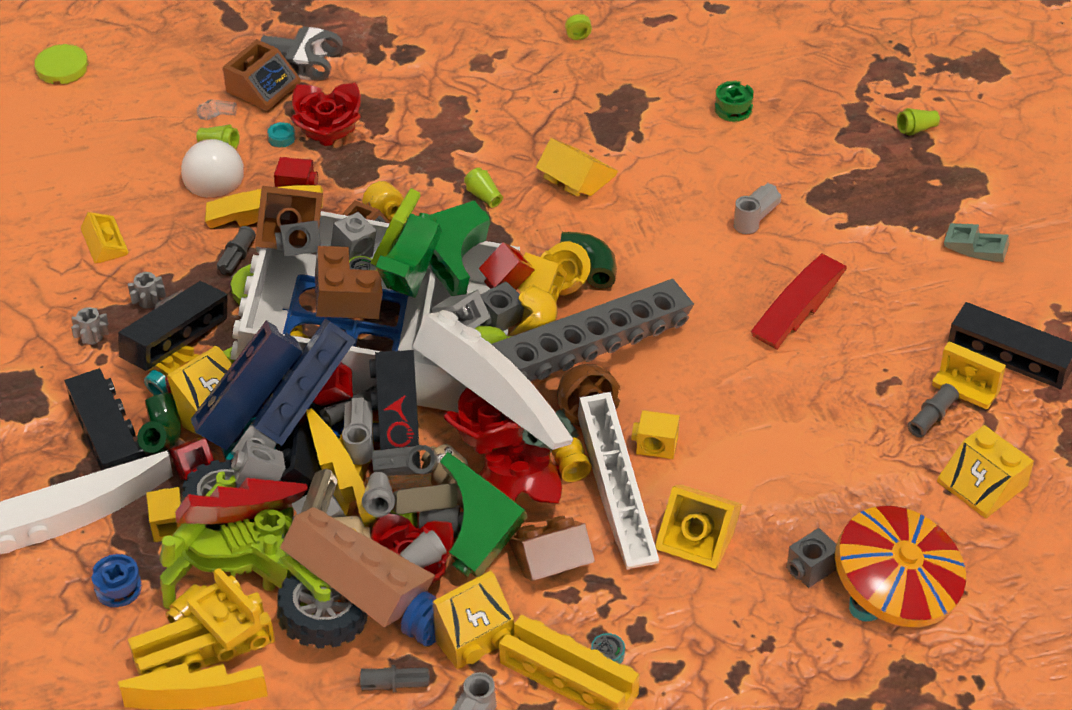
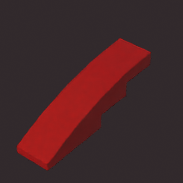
(798, 300)
(240, 503)

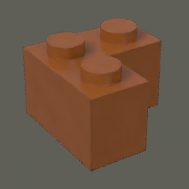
(344, 290)

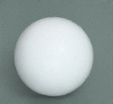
(212, 168)

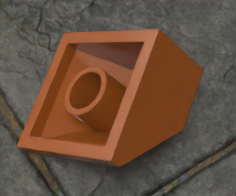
(285, 207)

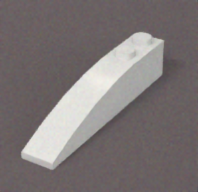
(489, 375)
(616, 480)
(78, 502)

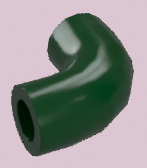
(602, 258)
(163, 427)

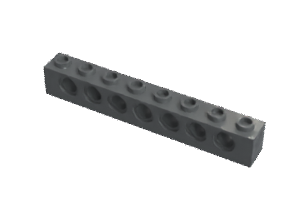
(597, 330)

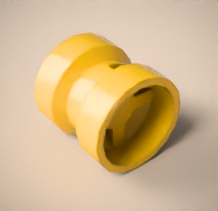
(572, 461)

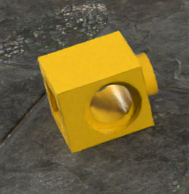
(656, 434)

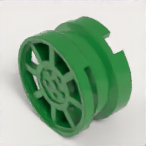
(732, 100)

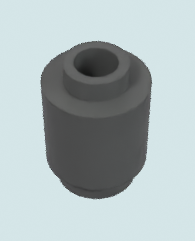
(451, 515)

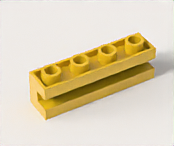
(192, 644)
(568, 667)

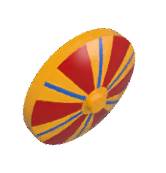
(900, 566)

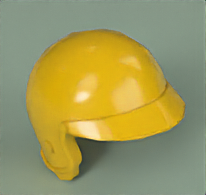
(574, 261)
(538, 310)

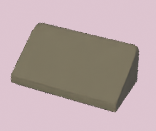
(320, 491)
(425, 498)

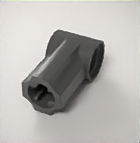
(402, 461)

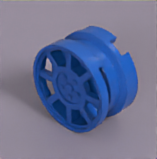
(116, 578)
(419, 619)

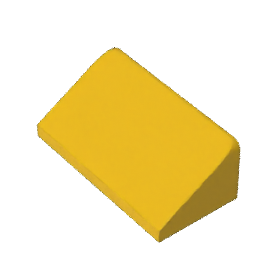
(103, 237)

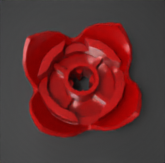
(326, 115)
(483, 424)
(525, 470)
(398, 533)

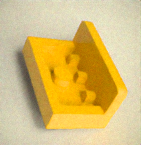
(972, 374)
(226, 610)

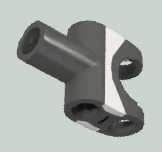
(307, 50)

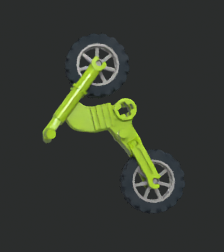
(304, 601)

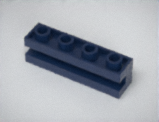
(303, 382)
(246, 386)

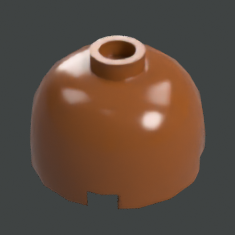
(582, 382)

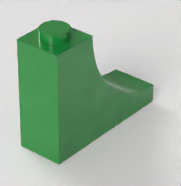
(461, 231)
(410, 257)
(488, 519)

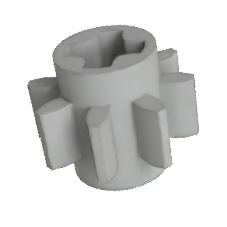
(146, 290)
(89, 325)

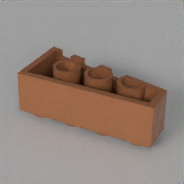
(355, 565)

